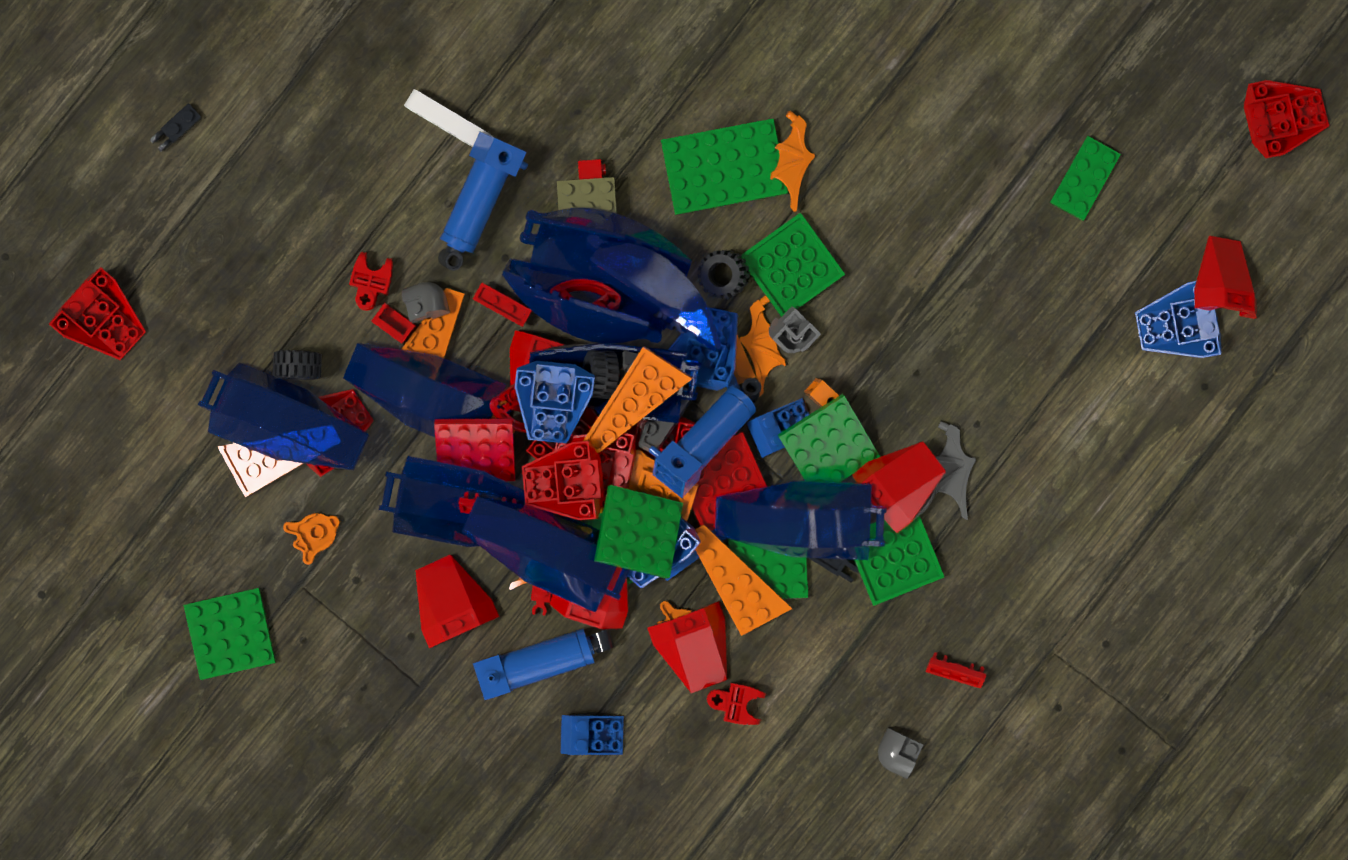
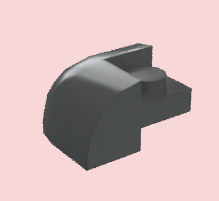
(425, 301)
(793, 332)
(898, 753)

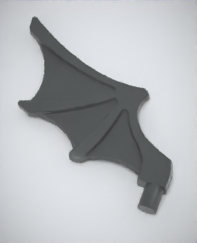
(956, 466)

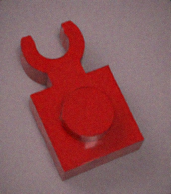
(540, 596)

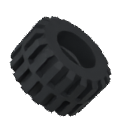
(708, 278)
(297, 365)
(605, 368)

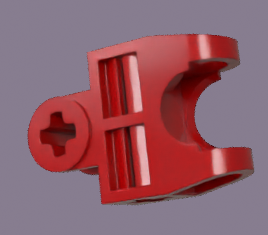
(368, 288)
(728, 702)

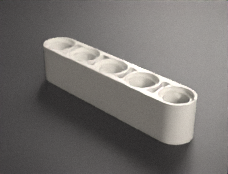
(443, 117)

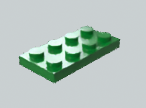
(1085, 178)

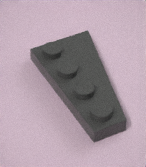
(656, 432)

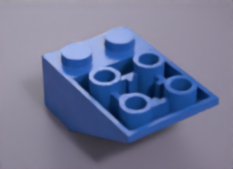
(768, 426)
(592, 735)

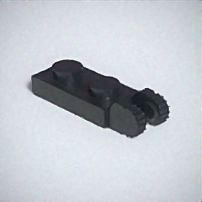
(177, 126)
(835, 566)

